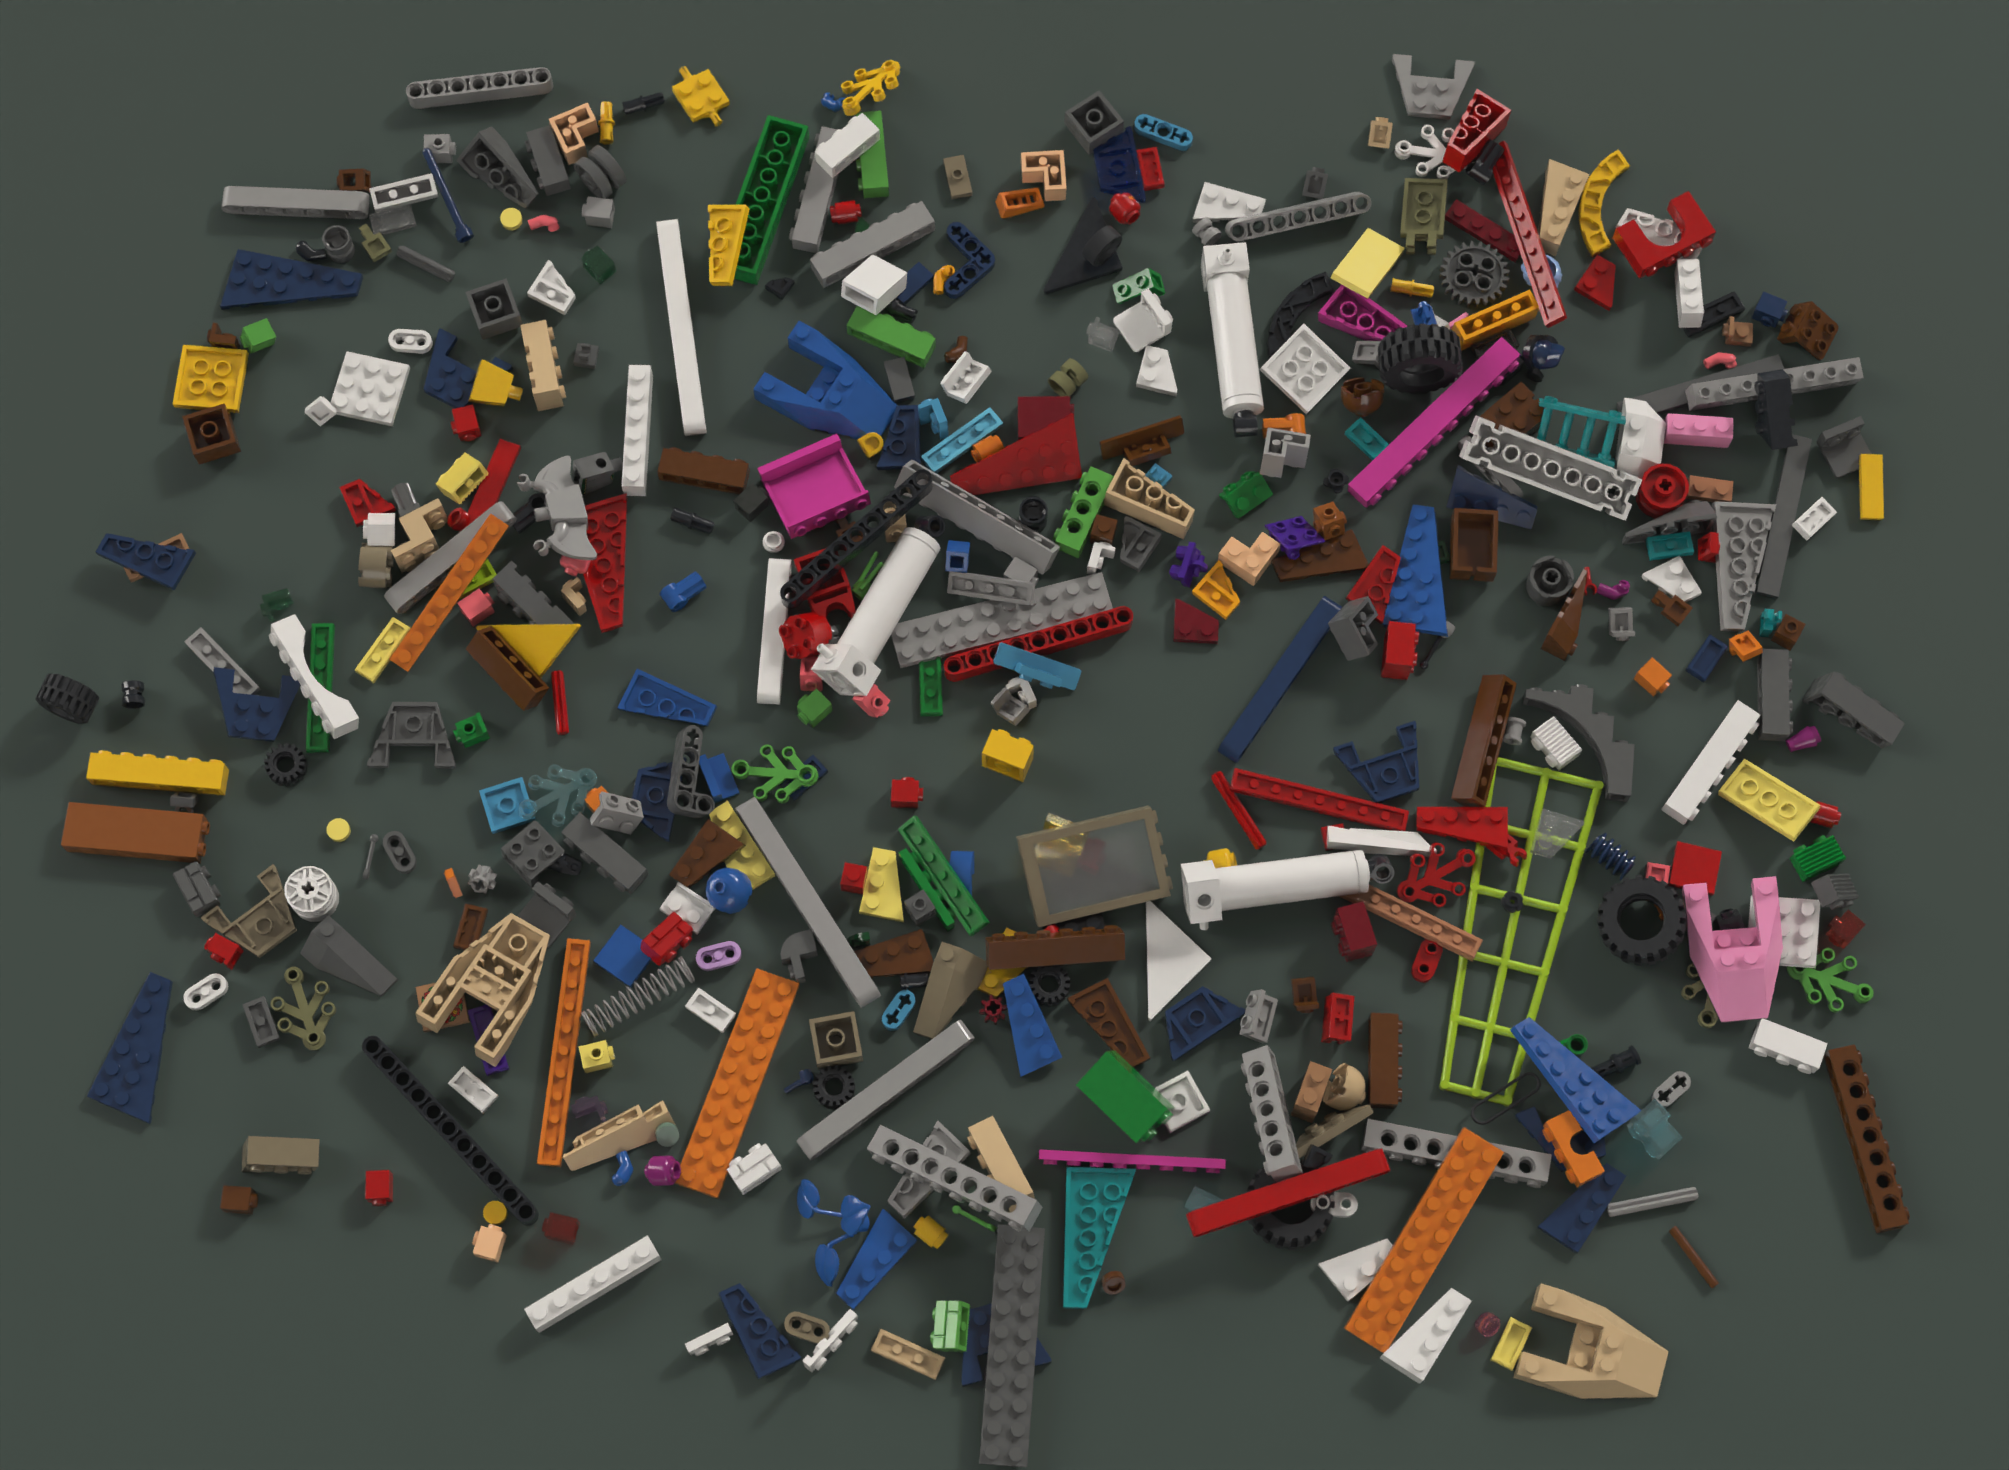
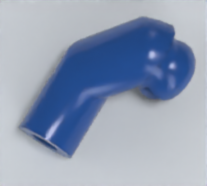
(829, 102)
(625, 1170)

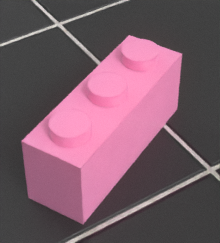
(1698, 430)

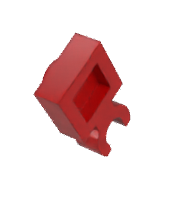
(1512, 851)

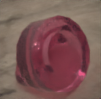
(1487, 1324)

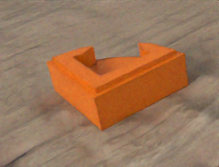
(453, 883)

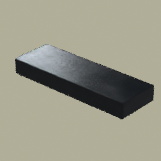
(1717, 312)

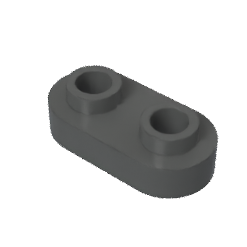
(399, 853)

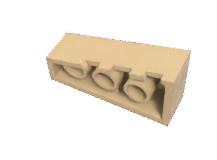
(541, 364)
(997, 1156)

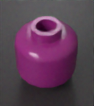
(662, 1170)

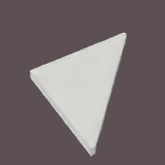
(1170, 960)

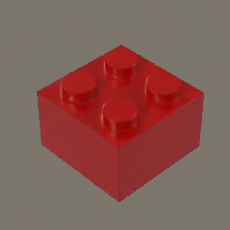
(1399, 650)

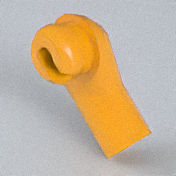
(941, 277)

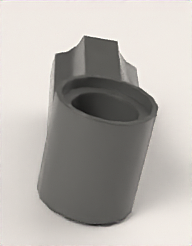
(404, 498)

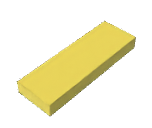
(381, 651)

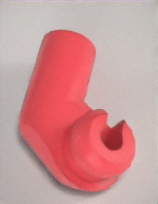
(544, 220)
(1724, 358)

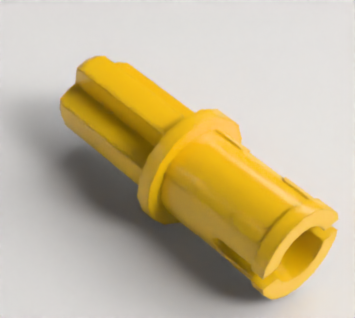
(606, 123)
(1412, 288)

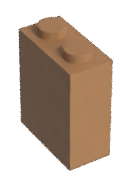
(1311, 1092)

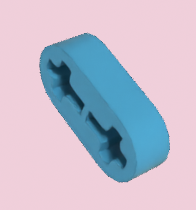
(902, 1013)

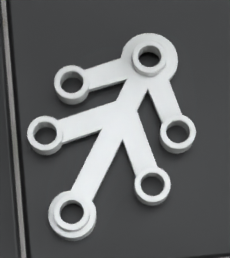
(1436, 154)

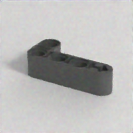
(689, 772)

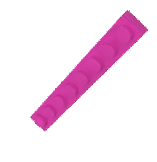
(1142, 1161)

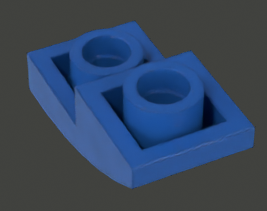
(963, 865)

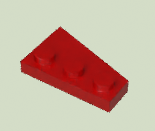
(1377, 581)

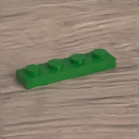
(923, 881)

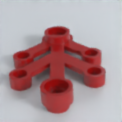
(1433, 876)

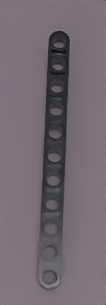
(441, 1122)

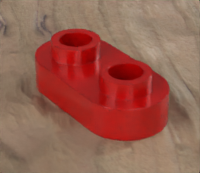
(1427, 959)

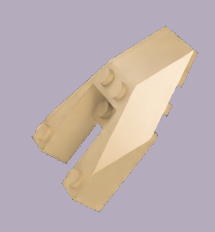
(498, 971)
(1605, 1354)

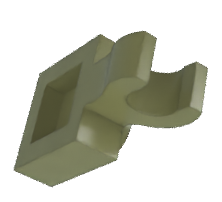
(374, 244)

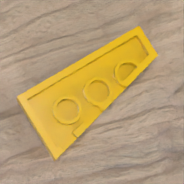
(726, 236)

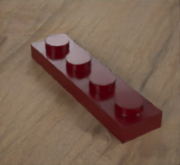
(1483, 230)

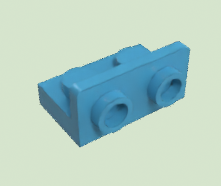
(931, 412)

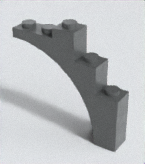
(1576, 708)

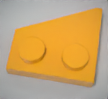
(1217, 591)

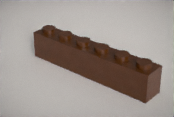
(1483, 740)
(1055, 948)

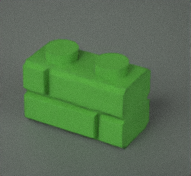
(950, 1326)

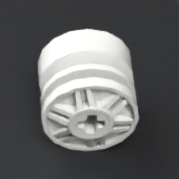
(319, 902)

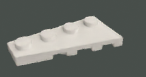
(1656, 230)

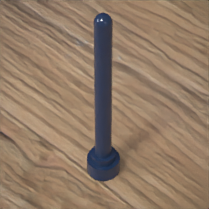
(463, 232)

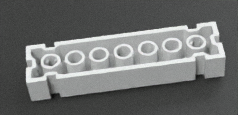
(1550, 468)

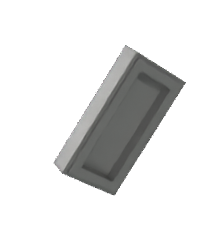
(899, 379)

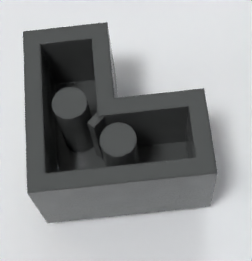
(1352, 628)

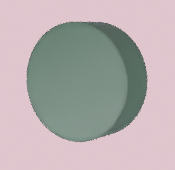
(667, 1134)

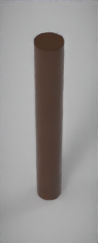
(1694, 1257)

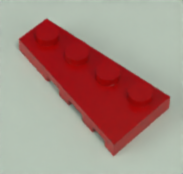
(1473, 824)

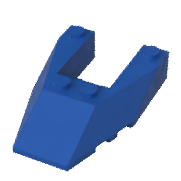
(840, 399)

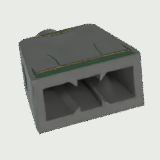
(595, 471)

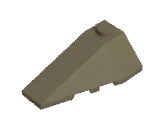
(950, 983)

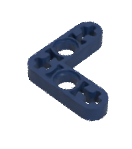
(974, 263)

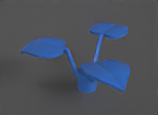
(853, 1221)

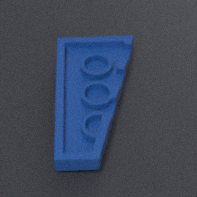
(878, 1255)

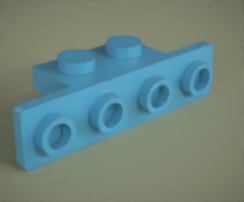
(1038, 667)

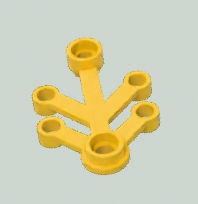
(888, 71)

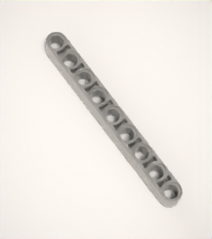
(885, 1090)

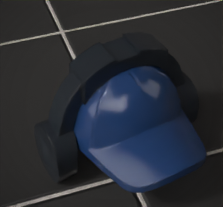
(1541, 353)

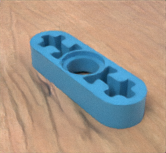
(1167, 140)

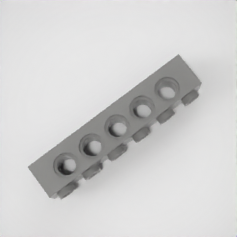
(1287, 1163)

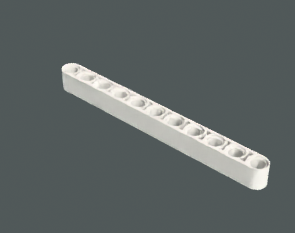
(681, 327)

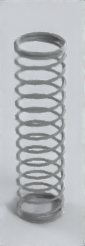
(683, 966)

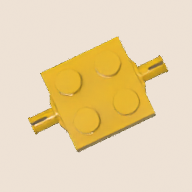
(700, 95)

